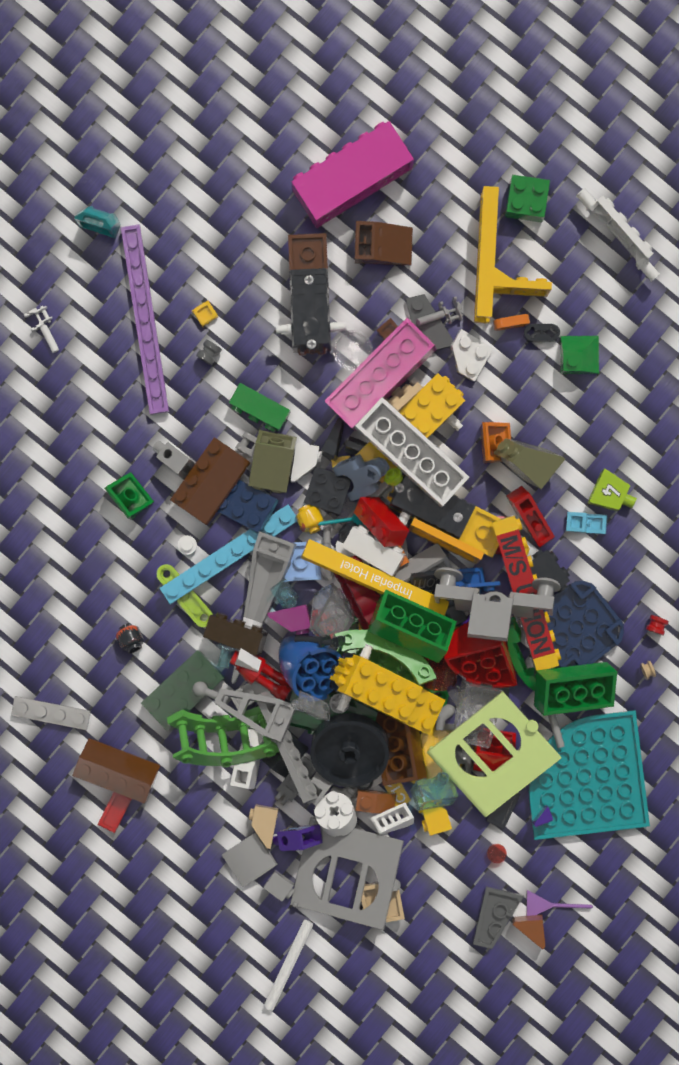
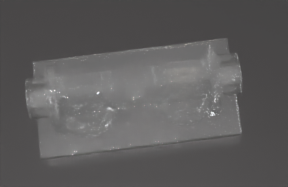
(312, 706)

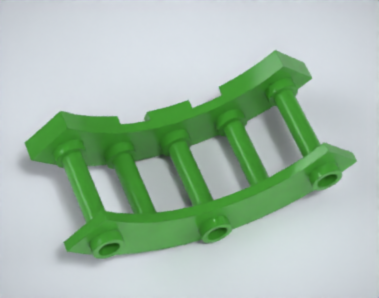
(389, 656)
(187, 721)

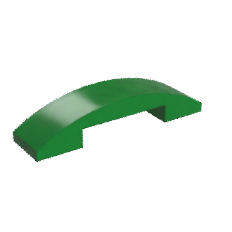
(528, 675)

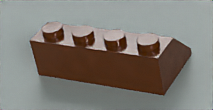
(210, 481)
(405, 752)
(116, 770)

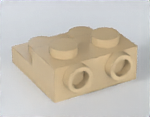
(402, 396)
(395, 909)

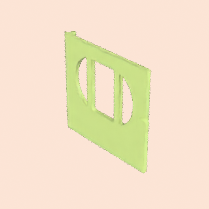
(500, 785)

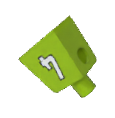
(611, 492)

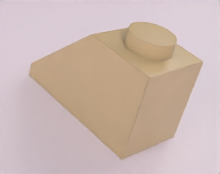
(264, 822)

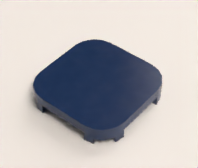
(583, 625)

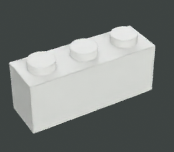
(371, 550)

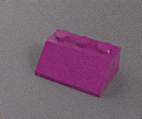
(293, 619)

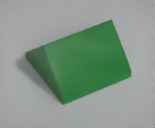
(129, 495)

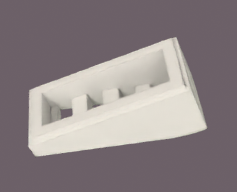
(389, 814)

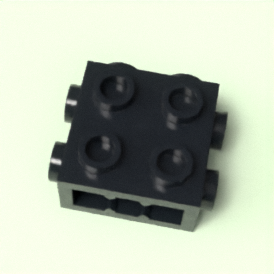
(547, 567)

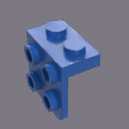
(475, 579)

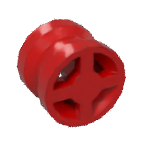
(657, 625)

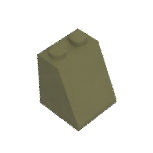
(272, 461)
(529, 461)

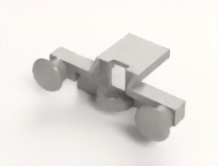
(492, 618)

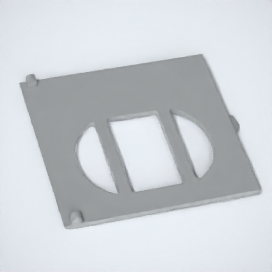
(361, 846)

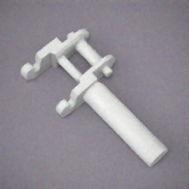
(44, 328)

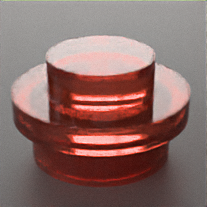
(496, 853)

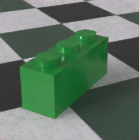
(259, 408)

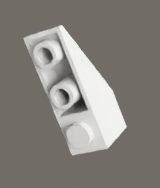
(245, 774)

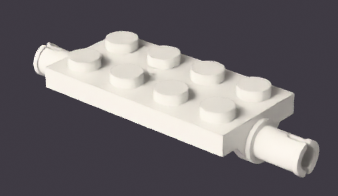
(623, 232)

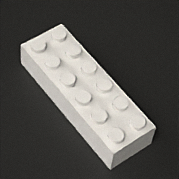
(411, 452)

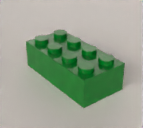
(412, 626)
(575, 688)

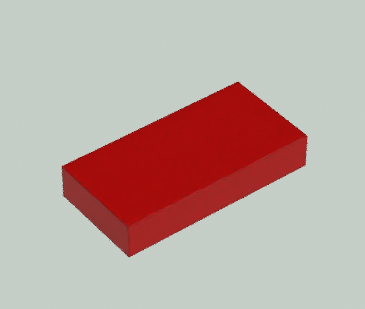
(114, 812)

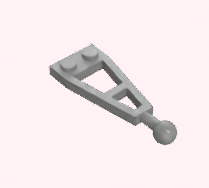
(279, 719)

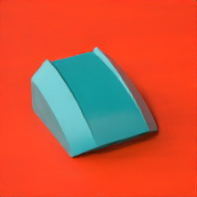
(98, 221)

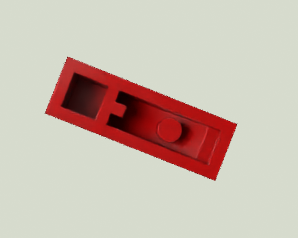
(530, 515)

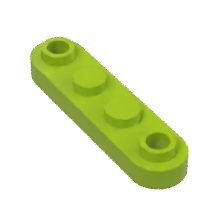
(190, 602)

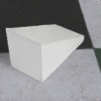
(247, 660)

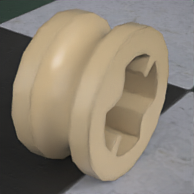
(648, 670)

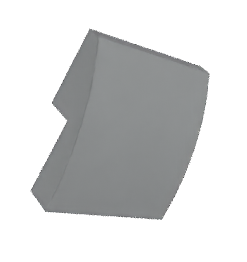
(249, 859)

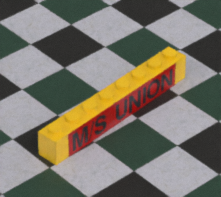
(521, 578)

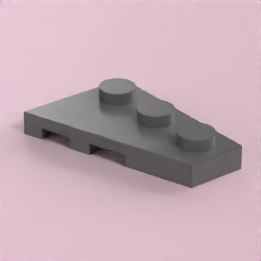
(435, 331)
(494, 914)

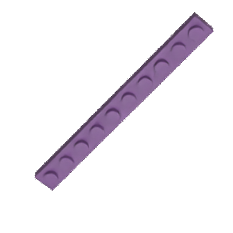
(145, 319)

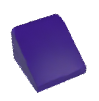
(543, 817)

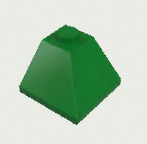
(579, 354)

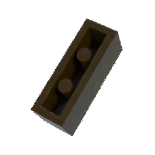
(235, 633)

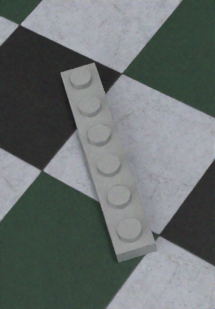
(291, 758)

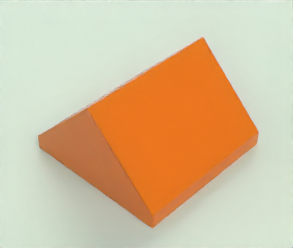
(491, 436)

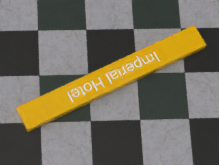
(369, 576)

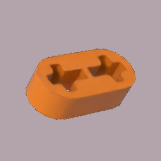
(511, 322)

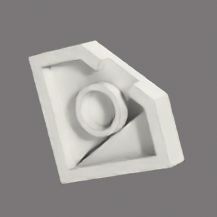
(469, 354)

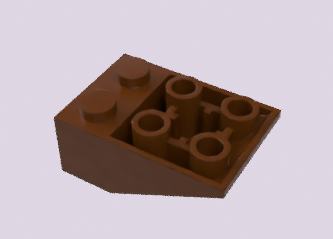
(383, 243)

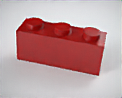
(381, 521)

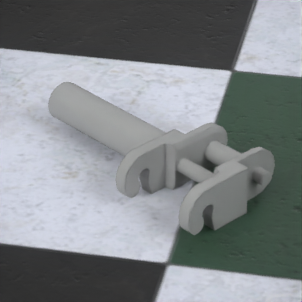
(442, 313)

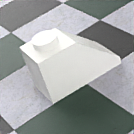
(305, 460)

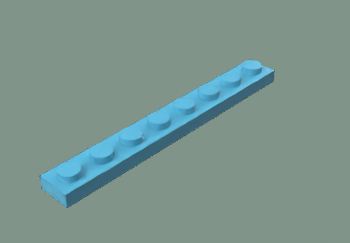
(225, 556)

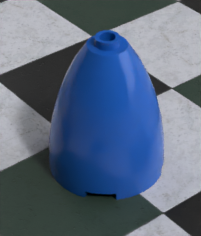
(307, 666)

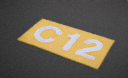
(401, 794)

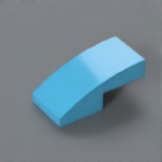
(586, 523)

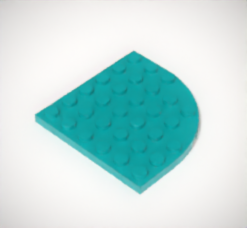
(596, 780)

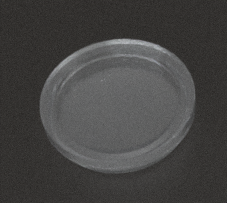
(351, 349)

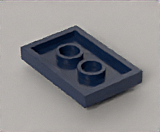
(248, 506)

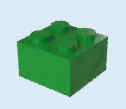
(527, 198)

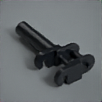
(322, 641)

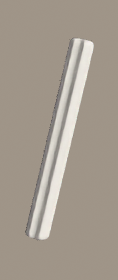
(288, 965)

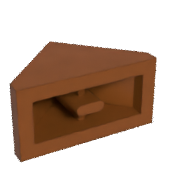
(531, 927)

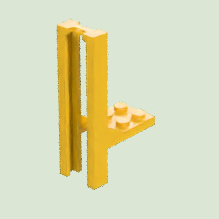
(488, 278)

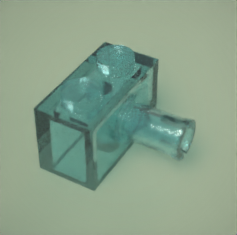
(434, 792)

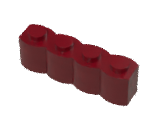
(361, 599)

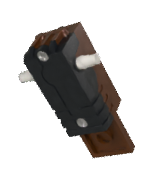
(309, 296)

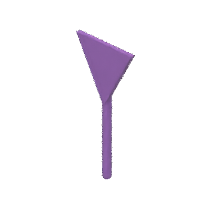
(537, 904)

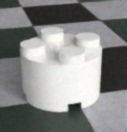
(333, 804)

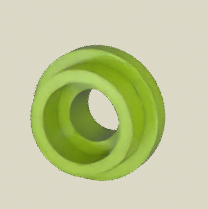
(393, 476)

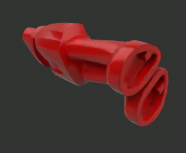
(279, 691)

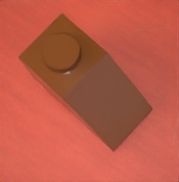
(374, 801)

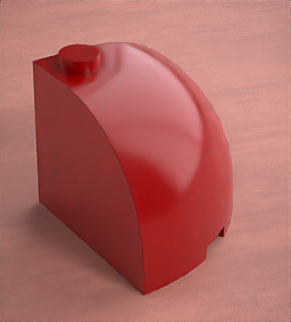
(480, 659)

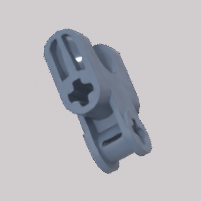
(363, 474)

